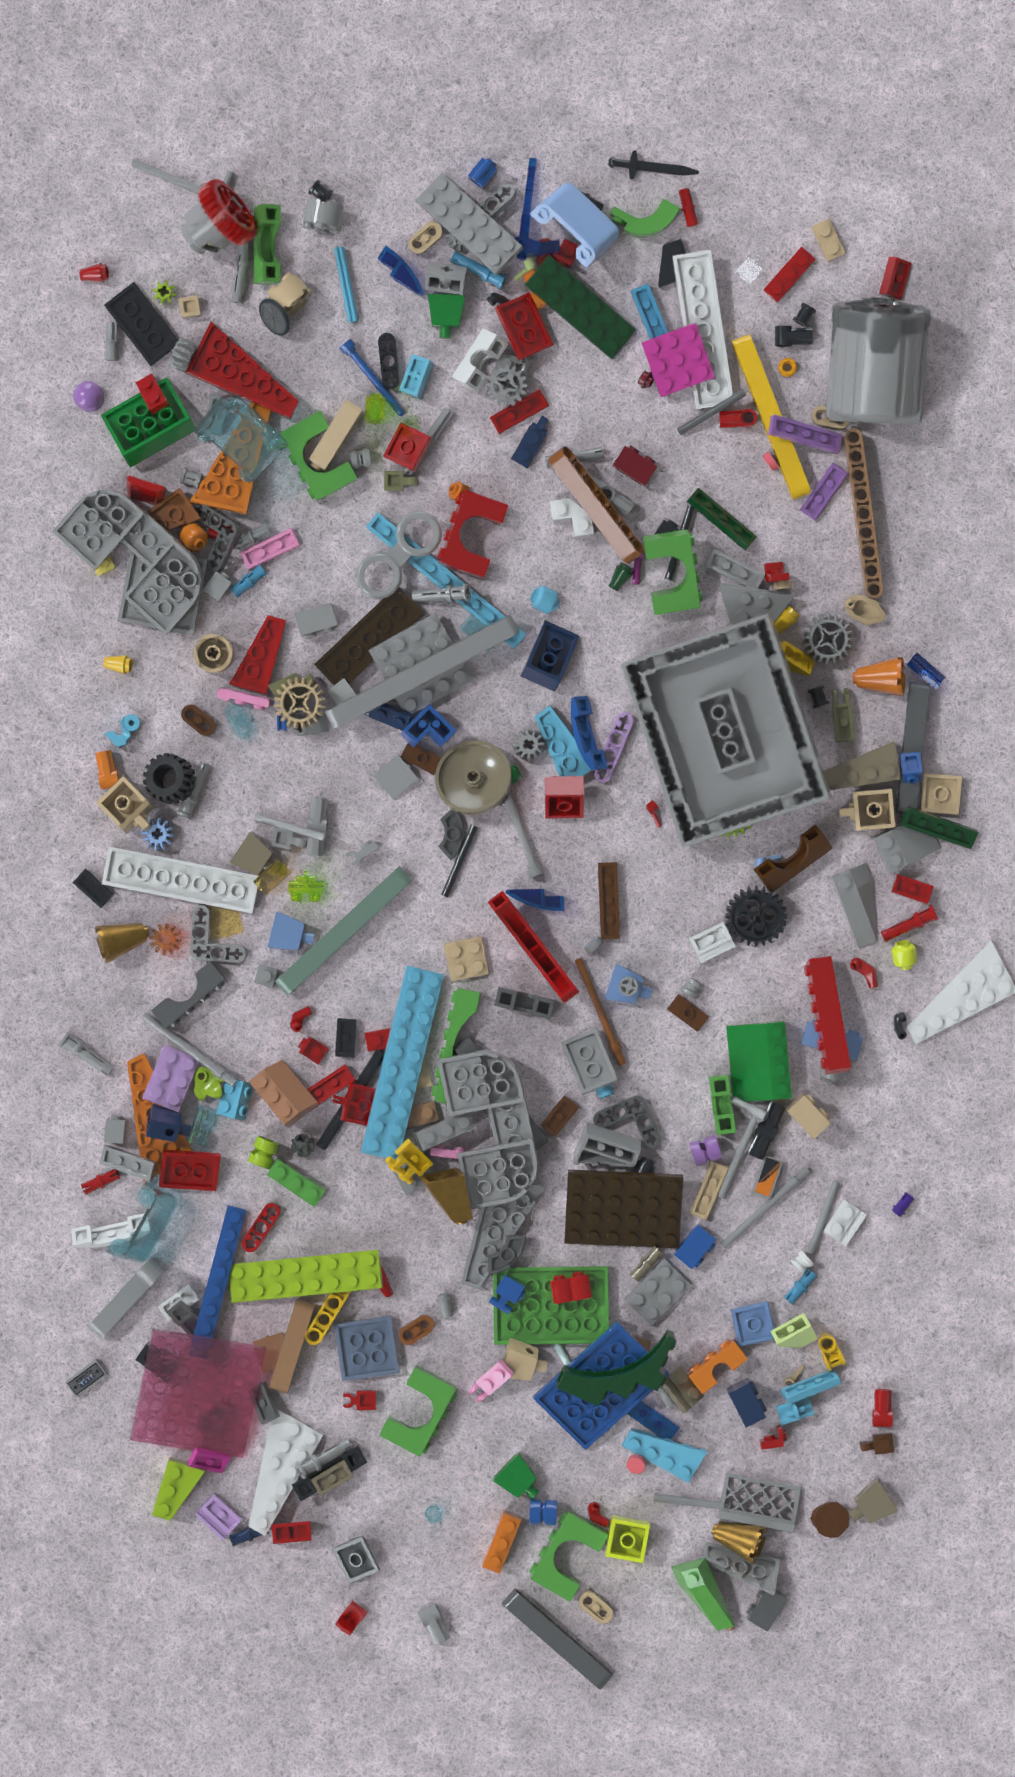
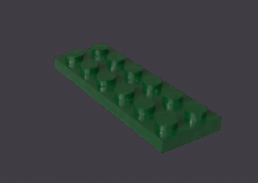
(580, 307)

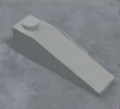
(857, 900)

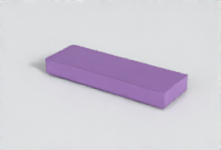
(823, 491)

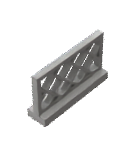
(757, 1519)

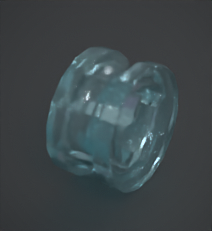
(429, 1509)

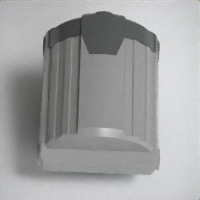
(877, 361)

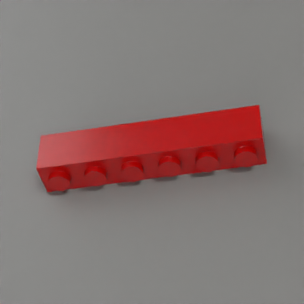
(828, 1015)

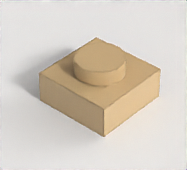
(189, 306)

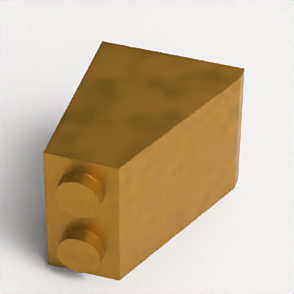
(450, 1193)

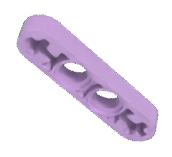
(616, 748)

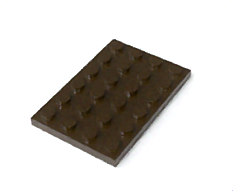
(623, 1208)

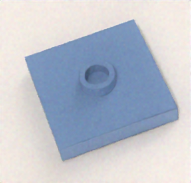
(752, 1323)

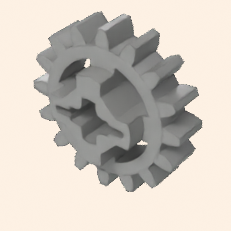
(515, 389)

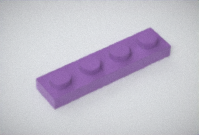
(805, 434)

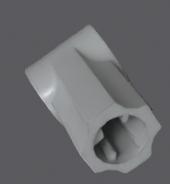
(432, 1619)

